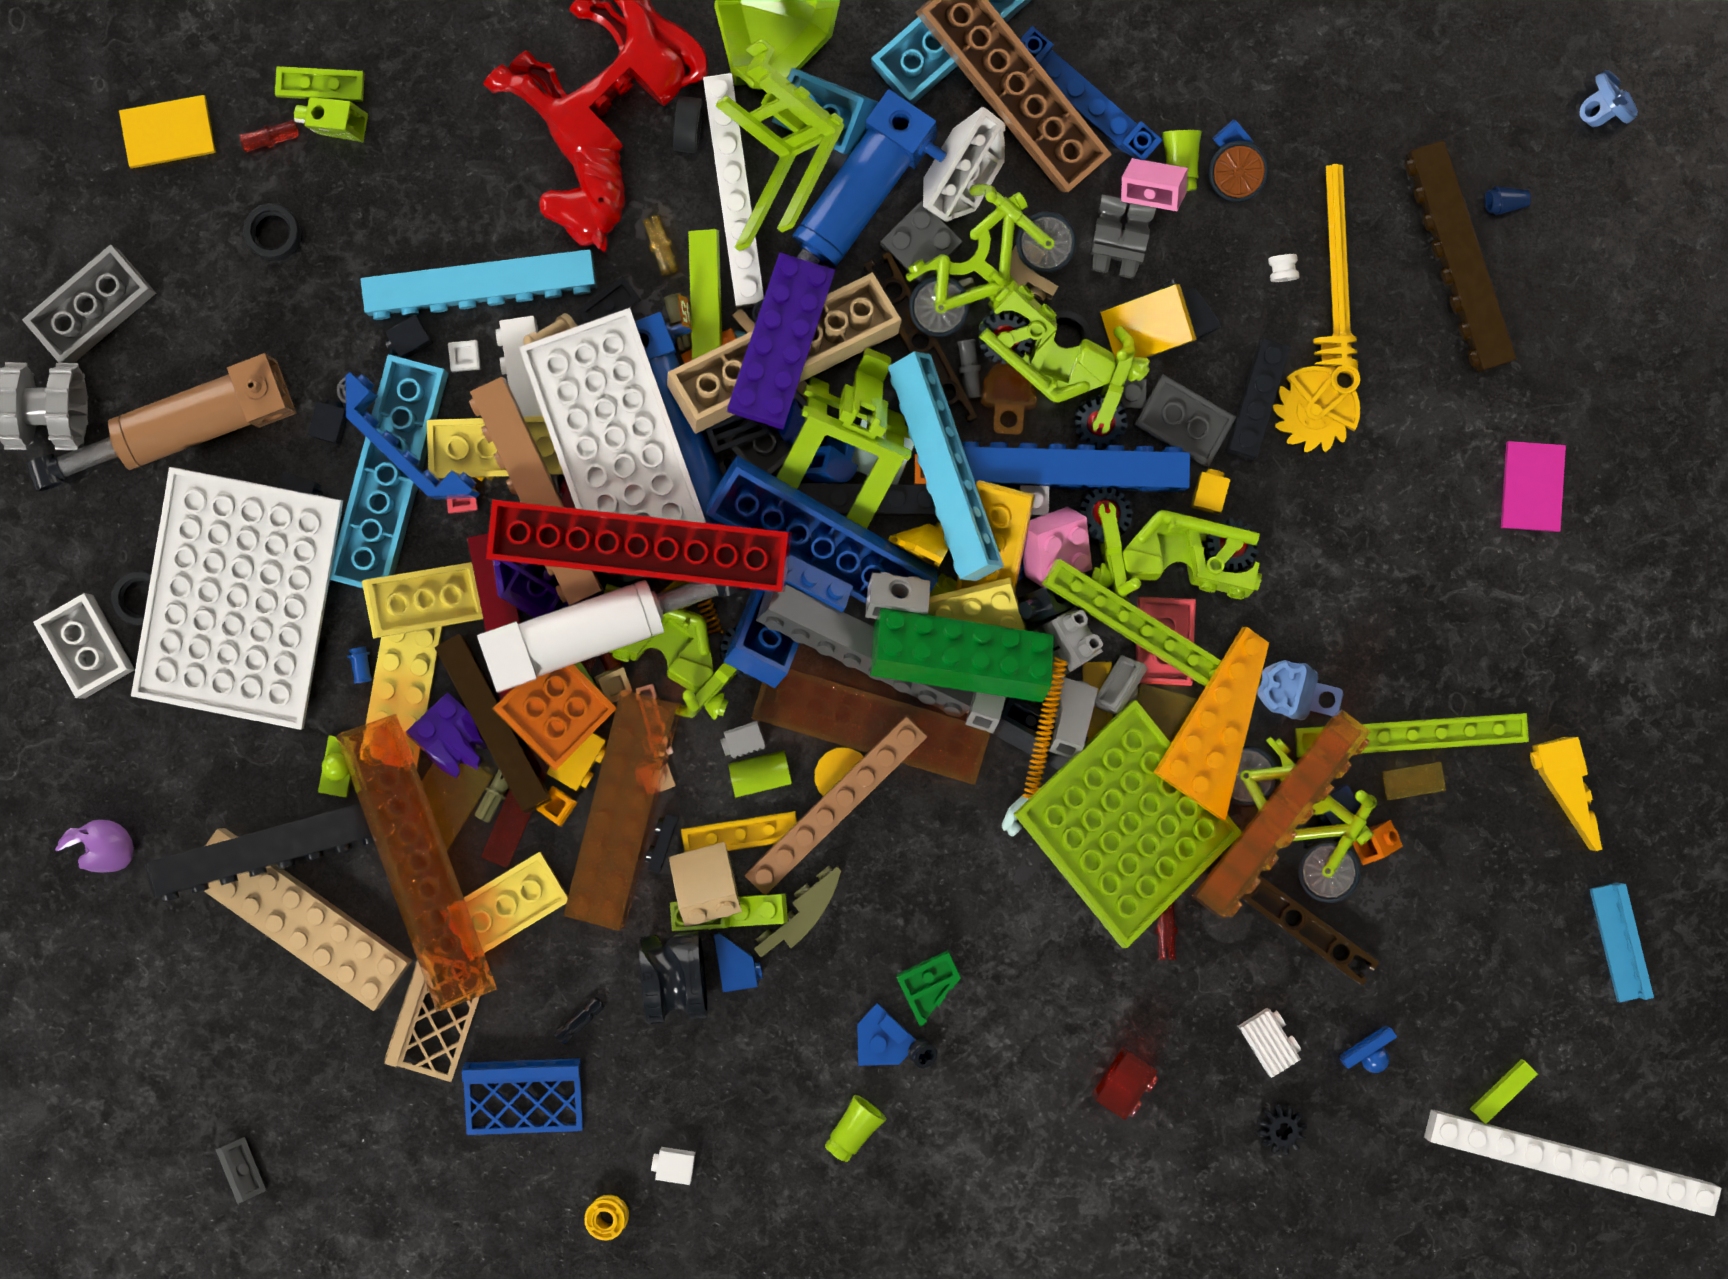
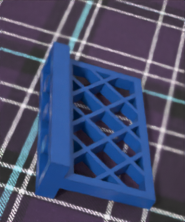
(515, 1073)

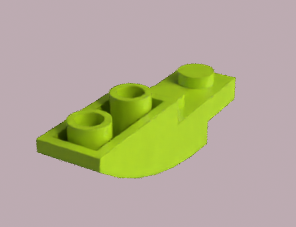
(755, 911)

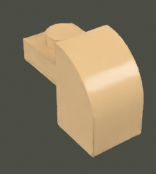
(1023, 275)

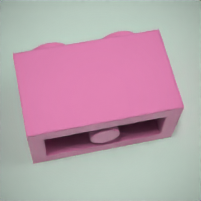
(1154, 184)

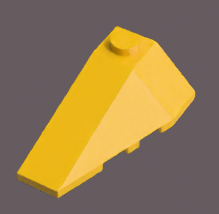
(1562, 768)

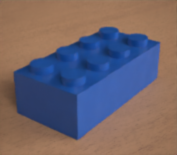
(757, 649)

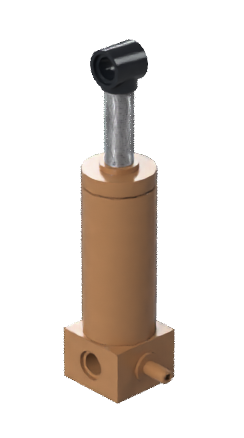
(248, 395)

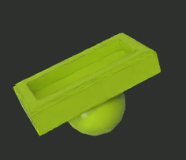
(335, 774)

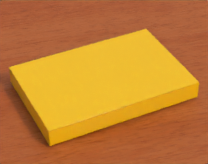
(167, 131)
(1154, 322)

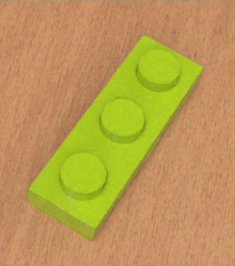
(319, 83)

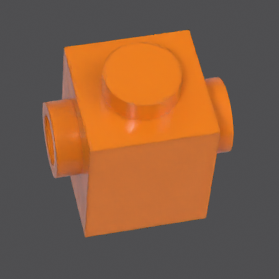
(1383, 843)

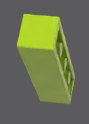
(1503, 1091)

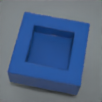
(1231, 133)

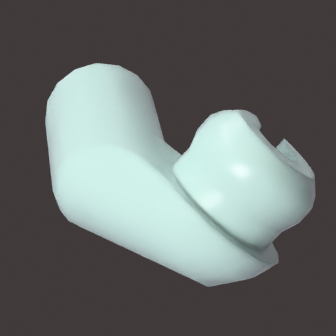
(1010, 821)

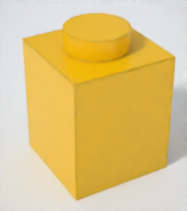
(1210, 491)

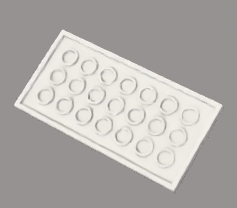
(610, 421)

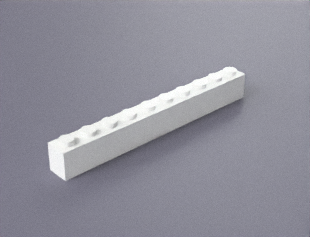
(1572, 1162)

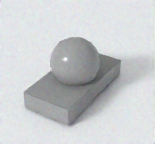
(1120, 685)

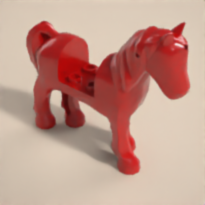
(649, 52)

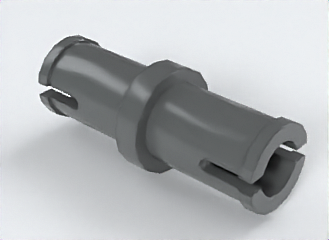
(969, 368)

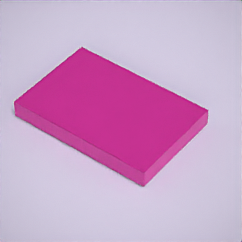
(1533, 486)

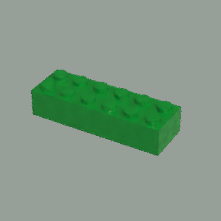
(962, 655)

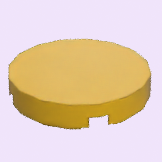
(834, 766)

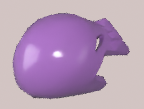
(106, 845)

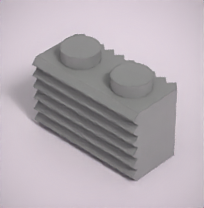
(743, 740)

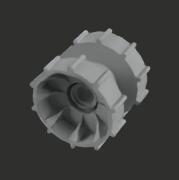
(59, 406)

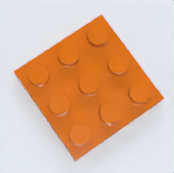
(555, 713)

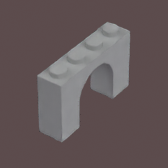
(1071, 720)

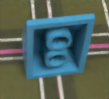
(836, 99)

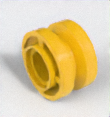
(601, 1229)

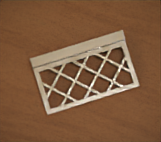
(405, 1027)

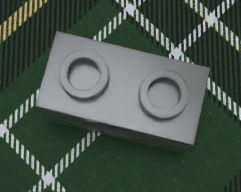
(885, 585)

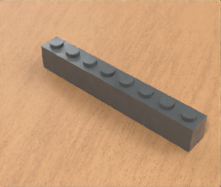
(846, 640)

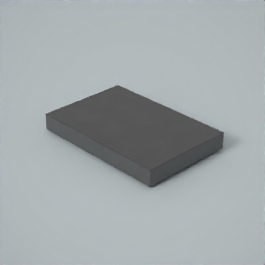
(1184, 420)

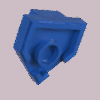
(881, 1039)

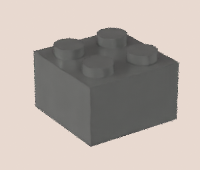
(920, 237)

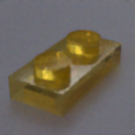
(1414, 780)

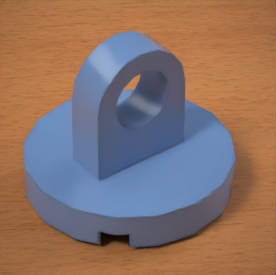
(1611, 101)

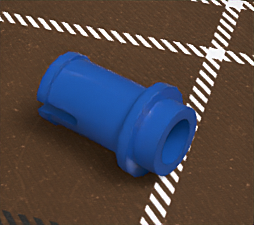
(360, 664)

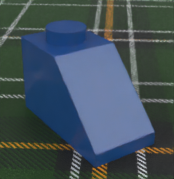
(736, 965)

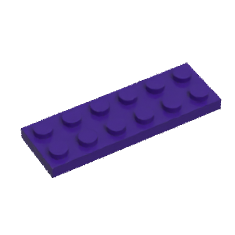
(781, 341)

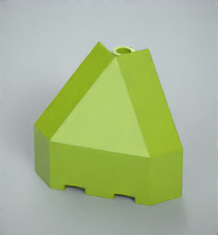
(790, 26)

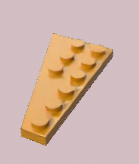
(1211, 741)

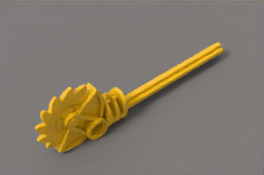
(1316, 404)

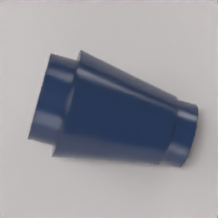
(1503, 199)

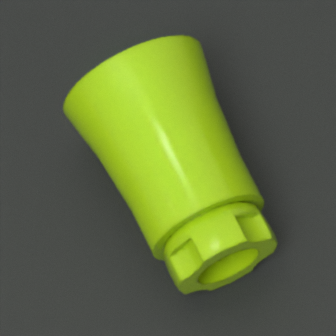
(1183, 151)
(854, 1128)

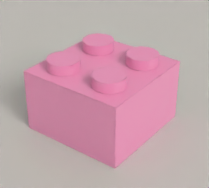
(1056, 536)

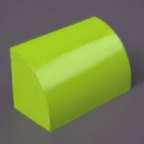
(760, 773)

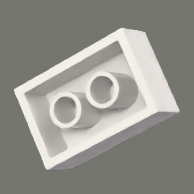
(84, 646)

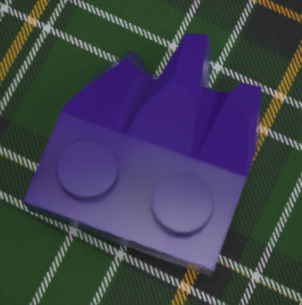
(448, 736)

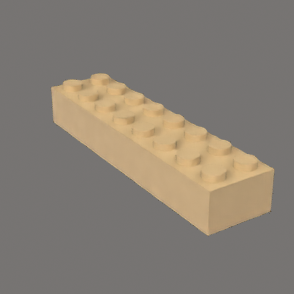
(850, 322)
(313, 931)

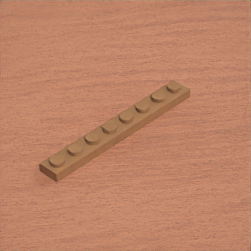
(836, 804)

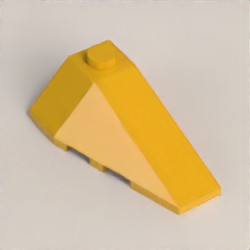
(923, 542)

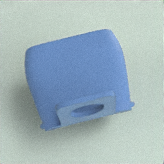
(1294, 690)

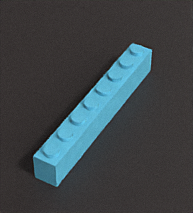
(478, 283)
(945, 466)

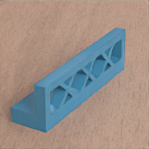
(1621, 942)

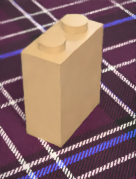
(704, 884)

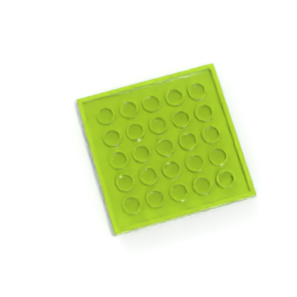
(1123, 830)

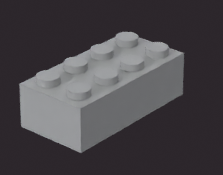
(89, 306)

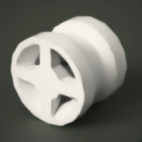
(1283, 268)

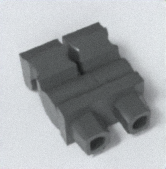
(1117, 243)

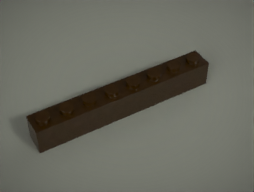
(1460, 256)

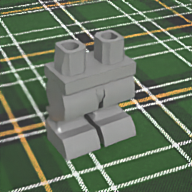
(1073, 637)

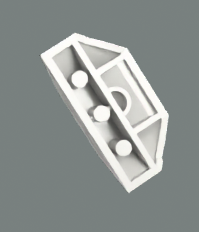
(973, 157)

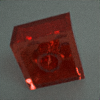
(1125, 1083)

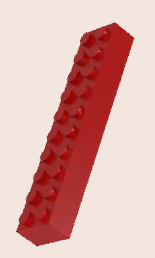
(638, 545)

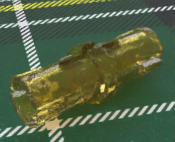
(660, 245)

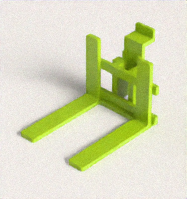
(799, 113)
(881, 421)

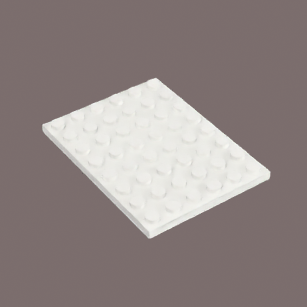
(236, 598)

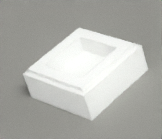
(464, 356)

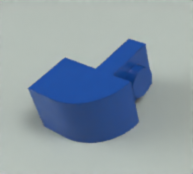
(832, 462)

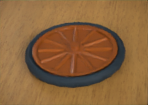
(1238, 171)

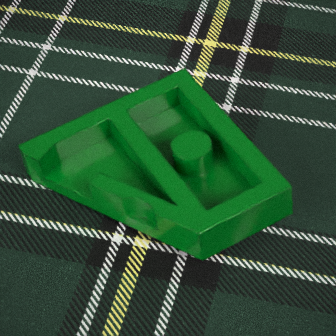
(928, 984)

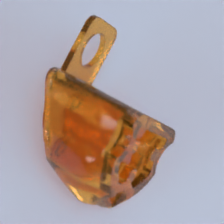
(1008, 391)

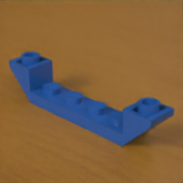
(1090, 103)
(358, 398)

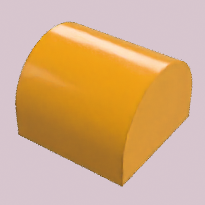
(560, 806)

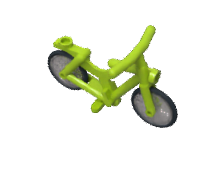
(1043, 244)
(1328, 868)

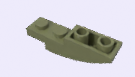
(811, 905)

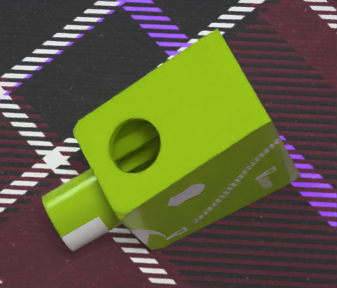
(333, 118)

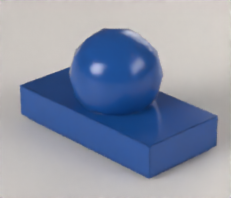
(1370, 1051)

